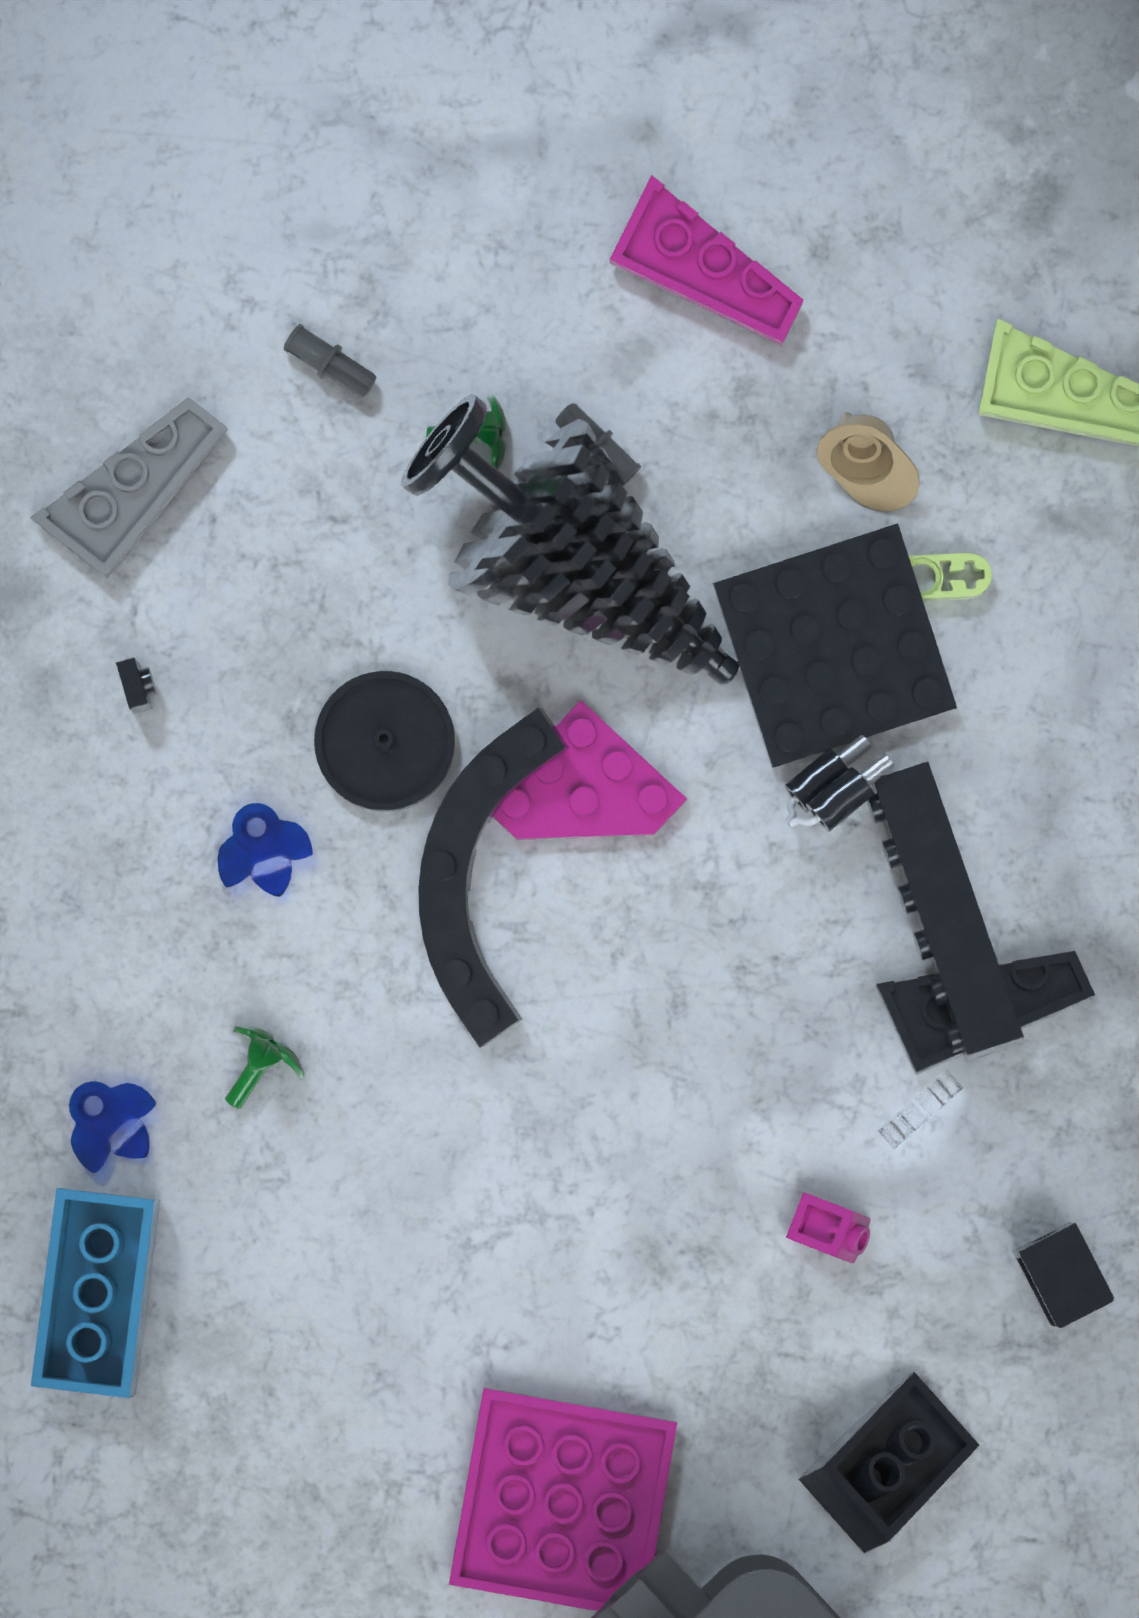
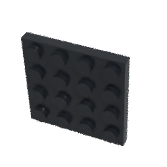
(834, 645)

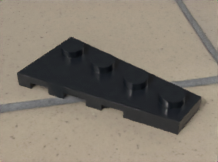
(1035, 985)

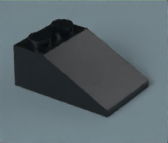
(889, 1463)

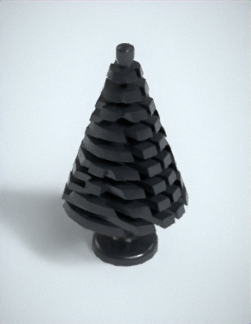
(566, 546)

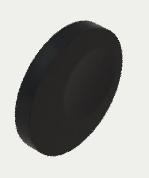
(384, 741)

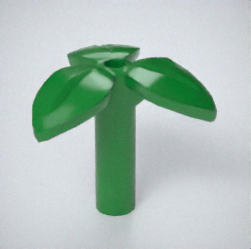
(491, 432)
(261, 1055)

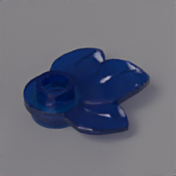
(262, 857)
(114, 1128)

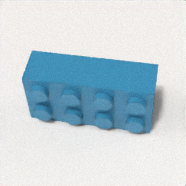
(95, 1293)

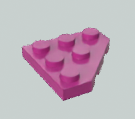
(590, 789)

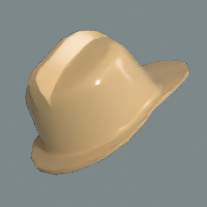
(869, 462)

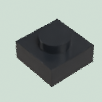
(137, 685)

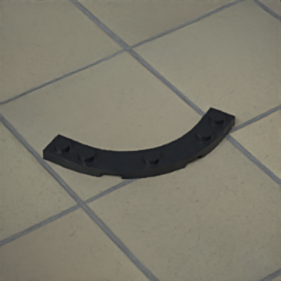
(449, 866)

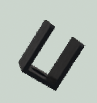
(1063, 1275)

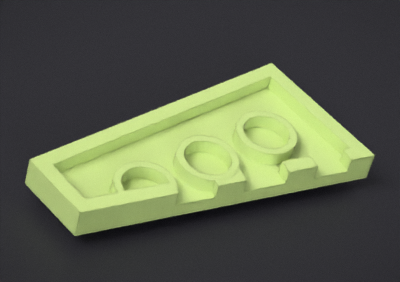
(1054, 390)

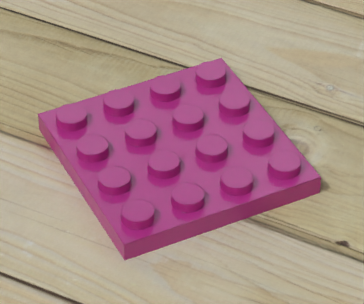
(560, 1499)

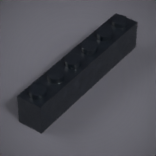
(946, 913)

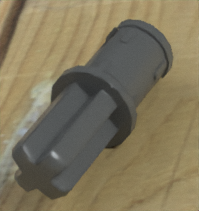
(329, 361)
(620, 459)

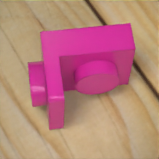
(829, 1228)

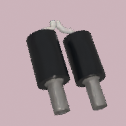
(831, 788)

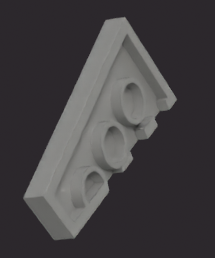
(126, 494)

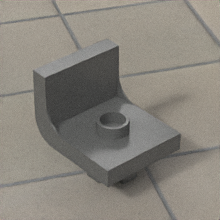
(742, 1589)

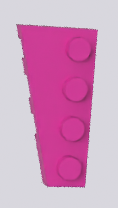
(694, 261)

